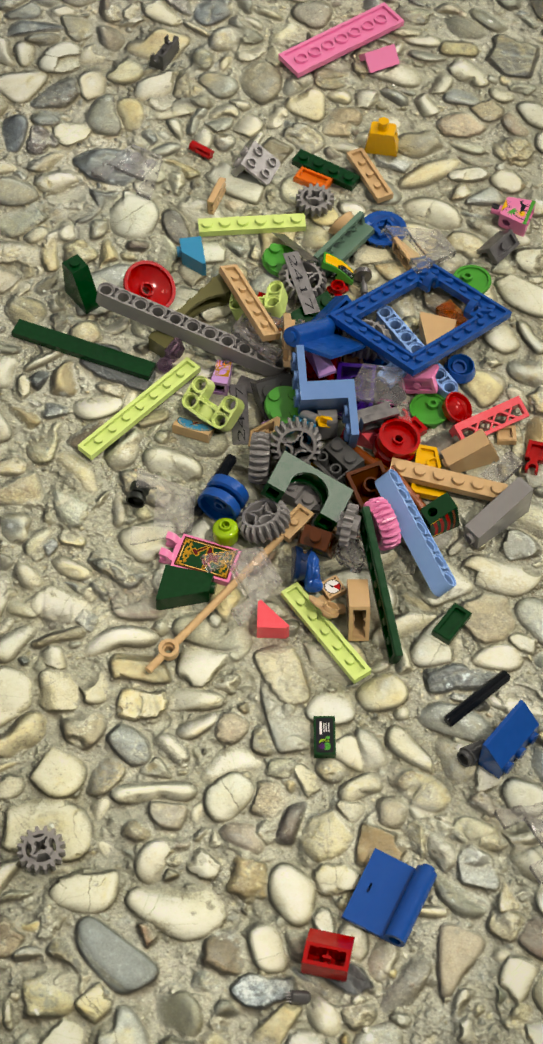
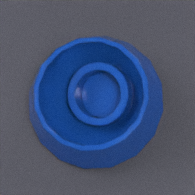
(460, 368)

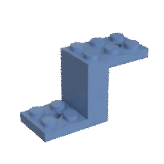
(325, 395)

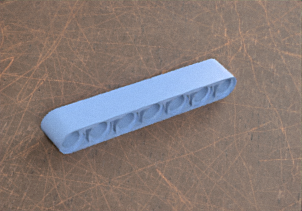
(407, 339)
(416, 534)

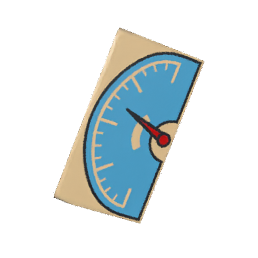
(193, 429)

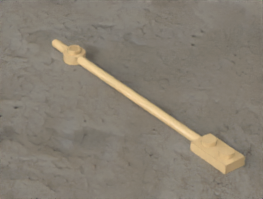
(299, 517)

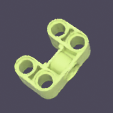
(274, 301)
(209, 411)

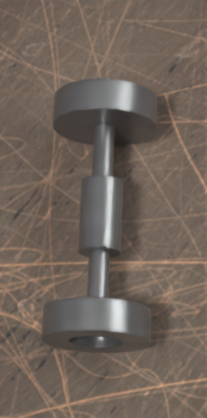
(362, 275)

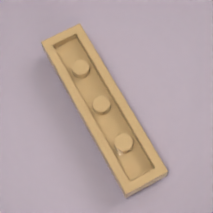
(370, 175)

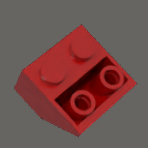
(327, 954)

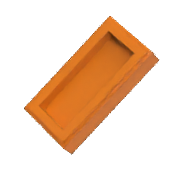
(306, 176)

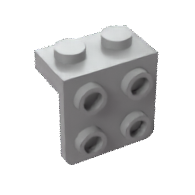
(257, 163)

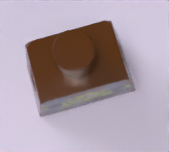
(318, 540)

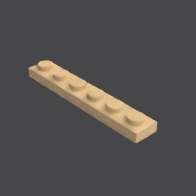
(249, 303)
(448, 480)

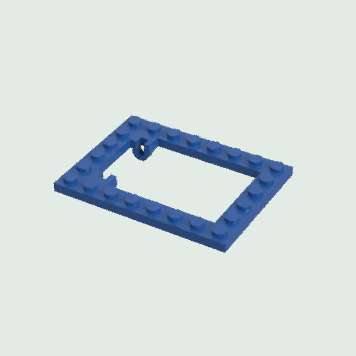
(480, 311)

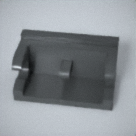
(165, 54)

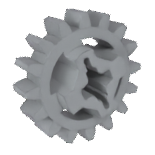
(315, 200)
(348, 525)
(45, 858)

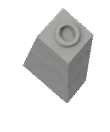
(499, 513)

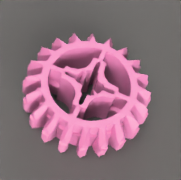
(384, 523)

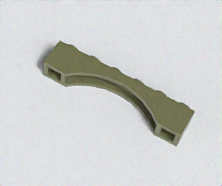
(212, 295)

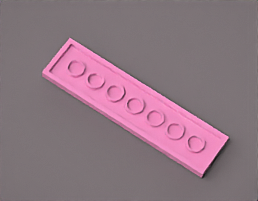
(341, 40)

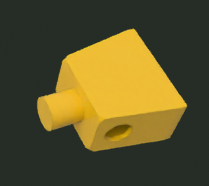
(382, 138)

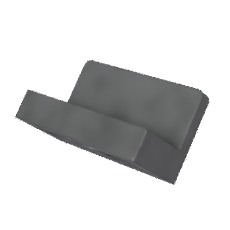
(499, 245)
(375, 416)

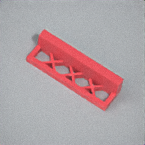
(489, 416)

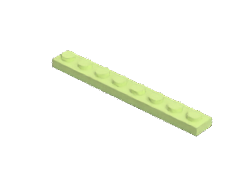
(139, 408)

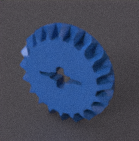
(378, 221)

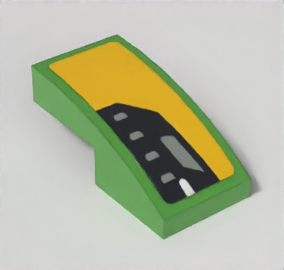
(336, 265)

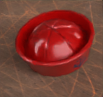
(456, 407)

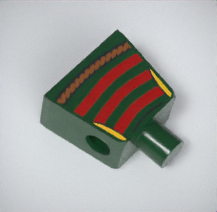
(440, 515)

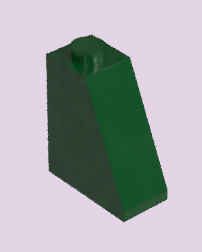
(79, 283)
(184, 587)

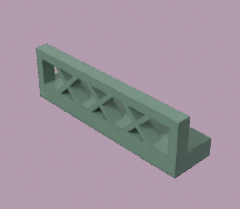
(346, 240)

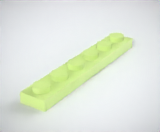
(251, 224)
(326, 633)

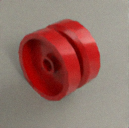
(396, 439)

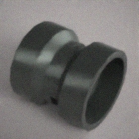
(137, 496)

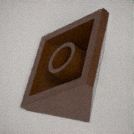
(363, 482)

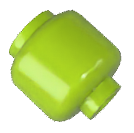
(225, 532)

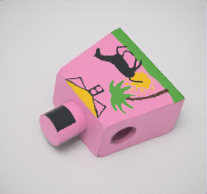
(514, 214)

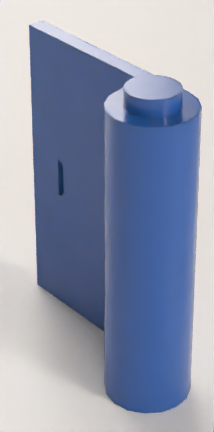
(320, 339)
(394, 897)

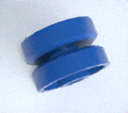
(223, 497)

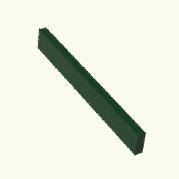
(84, 349)
(380, 586)

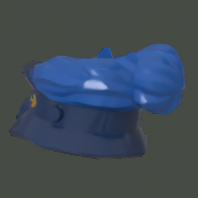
(306, 569)

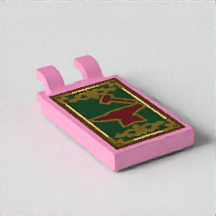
(188, 553)

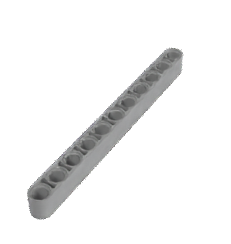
(184, 328)

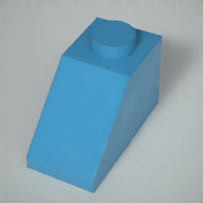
(192, 254)

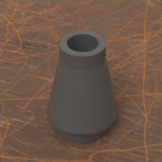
(470, 754)

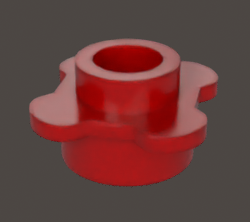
(337, 287)

